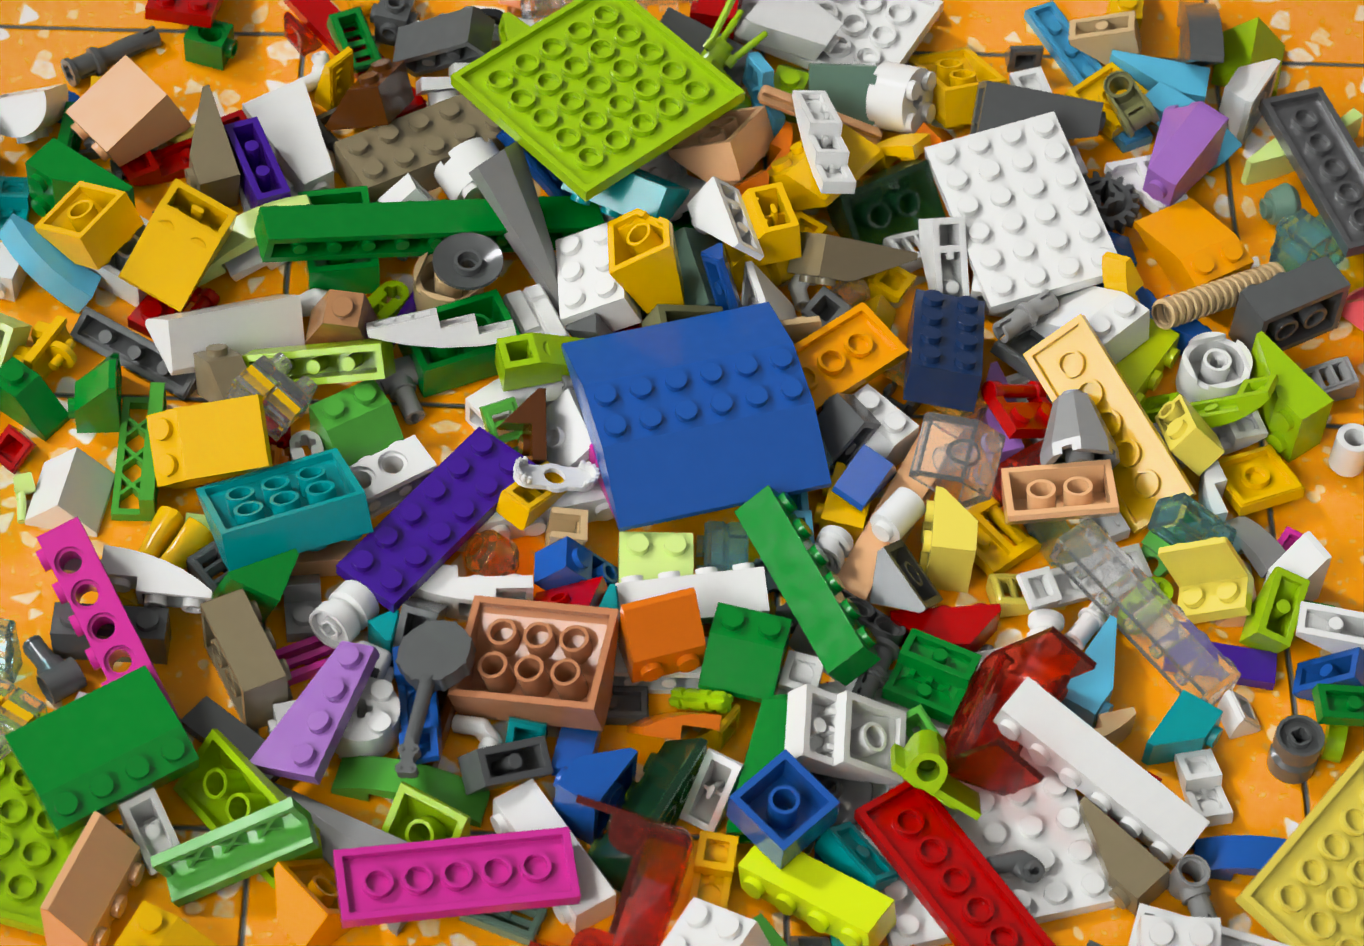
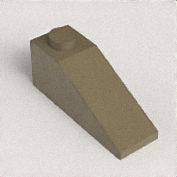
(1127, 865)

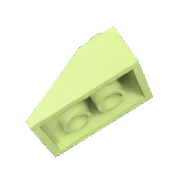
(654, 553)

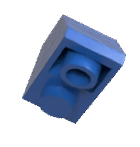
(569, 563)

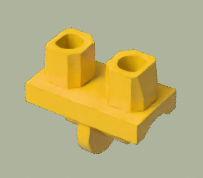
(51, 348)

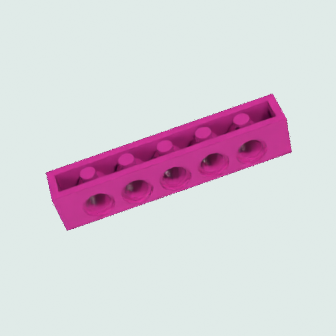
(72, 542)

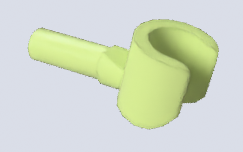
(23, 486)

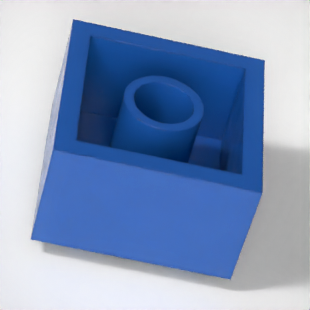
(782, 809)

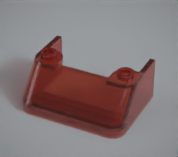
(974, 744)
(652, 882)

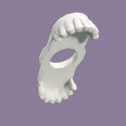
(575, 478)

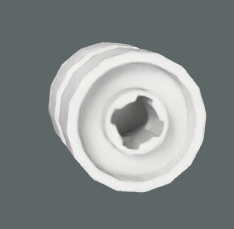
(344, 613)

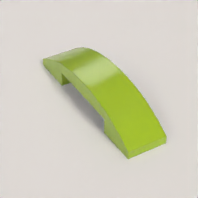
(1225, 409)

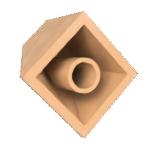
(126, 114)

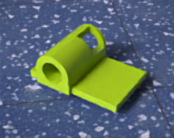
(925, 767)

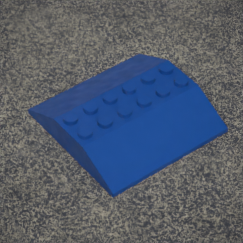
(697, 414)

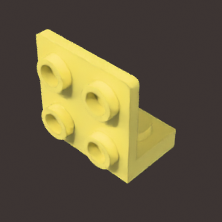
(1210, 579)

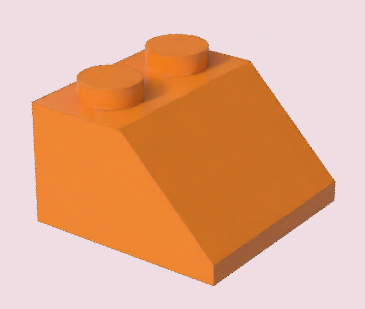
(661, 635)

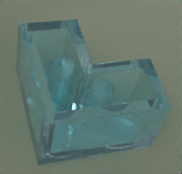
(1303, 239)

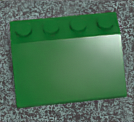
(102, 750)

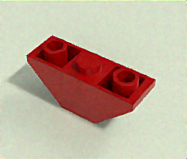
(960, 625)

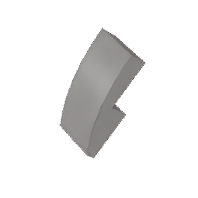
(1256, 544)

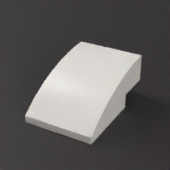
(843, 734)

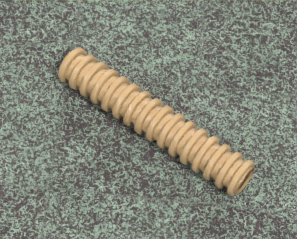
(1209, 297)

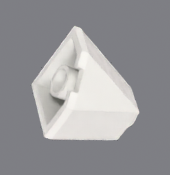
(792, 27)

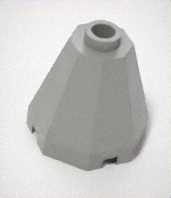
(1077, 432)

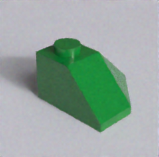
(98, 398)

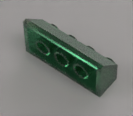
(658, 794)

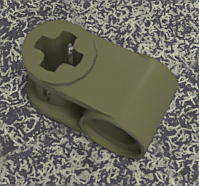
(1132, 106)

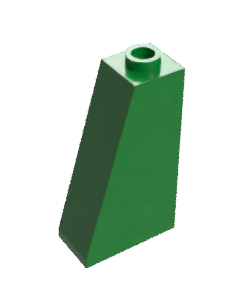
(764, 746)

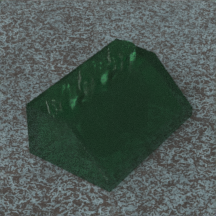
(887, 203)

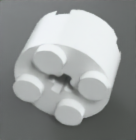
(901, 97)
(455, 176)
(1212, 367)
(374, 723)

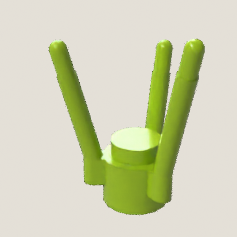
(718, 48)

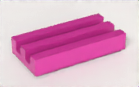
(306, 653)

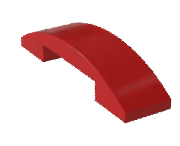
(167, 162)

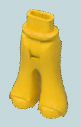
(172, 541)

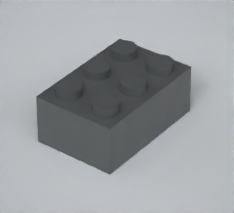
(1292, 305)

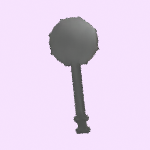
(431, 660)

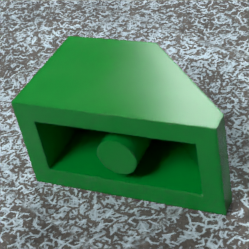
(30, 400)

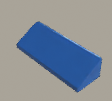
(720, 277)

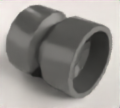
(1295, 749)

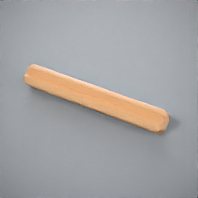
(783, 102)

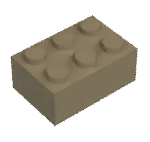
(245, 657)

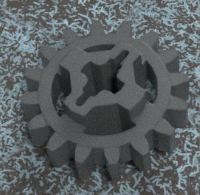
(1119, 202)

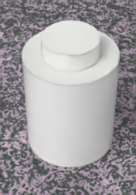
(1348, 450)
(897, 515)

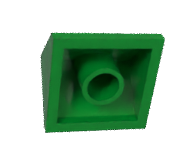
(261, 580)

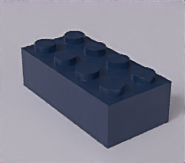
(944, 350)

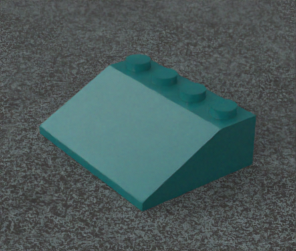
(285, 508)

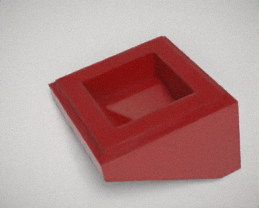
(14, 448)

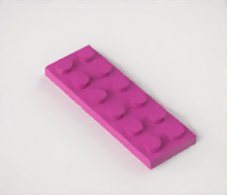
(456, 877)

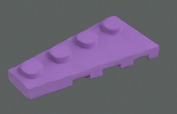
(316, 721)

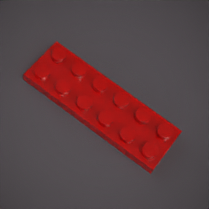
(947, 870)

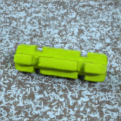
(701, 700)

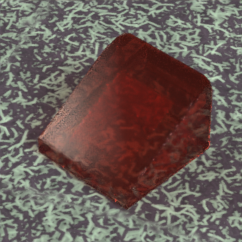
(299, 35)

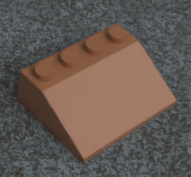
(539, 662)

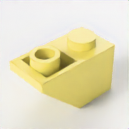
(1188, 435)

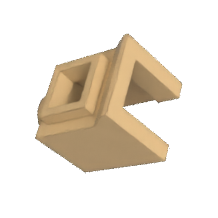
(569, 523)

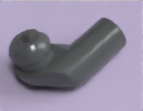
(1020, 864)

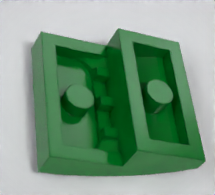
(931, 675)

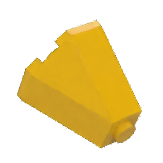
(645, 259)

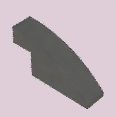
(1200, 34)

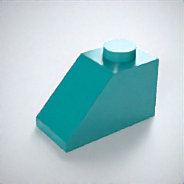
(1185, 728)

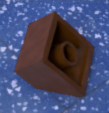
(374, 97)

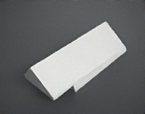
(240, 325)

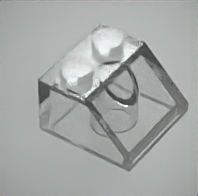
(958, 456)

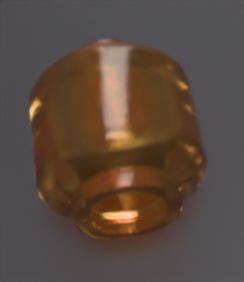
(491, 554)

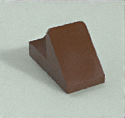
(530, 419)

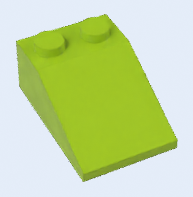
(1297, 406)

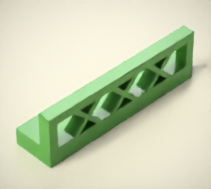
(143, 458)
(235, 851)

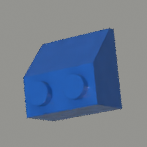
(595, 775)

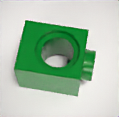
(210, 45)

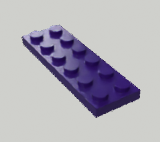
(432, 520)

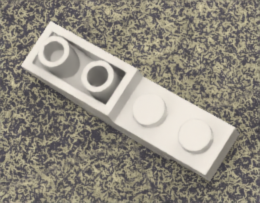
(154, 579)
(459, 592)

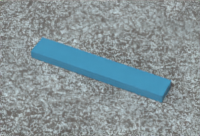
(1053, 32)

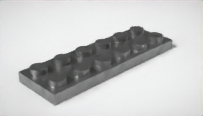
(1323, 160)

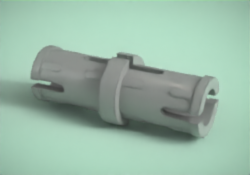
(1025, 316)

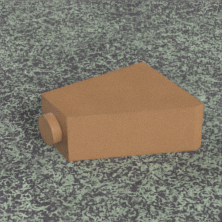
(339, 318)

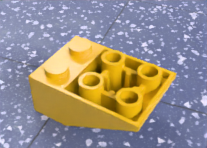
(178, 245)

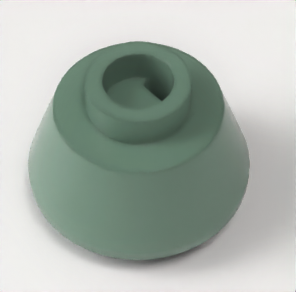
(1279, 202)

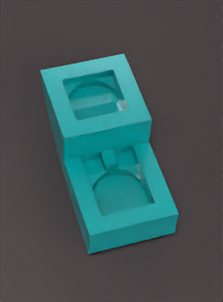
(14, 198)

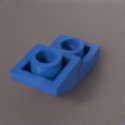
(574, 743)

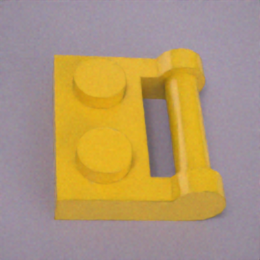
(993, 550)

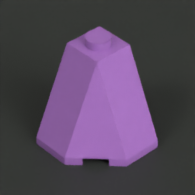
(1184, 150)

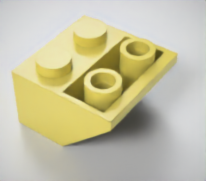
(948, 542)

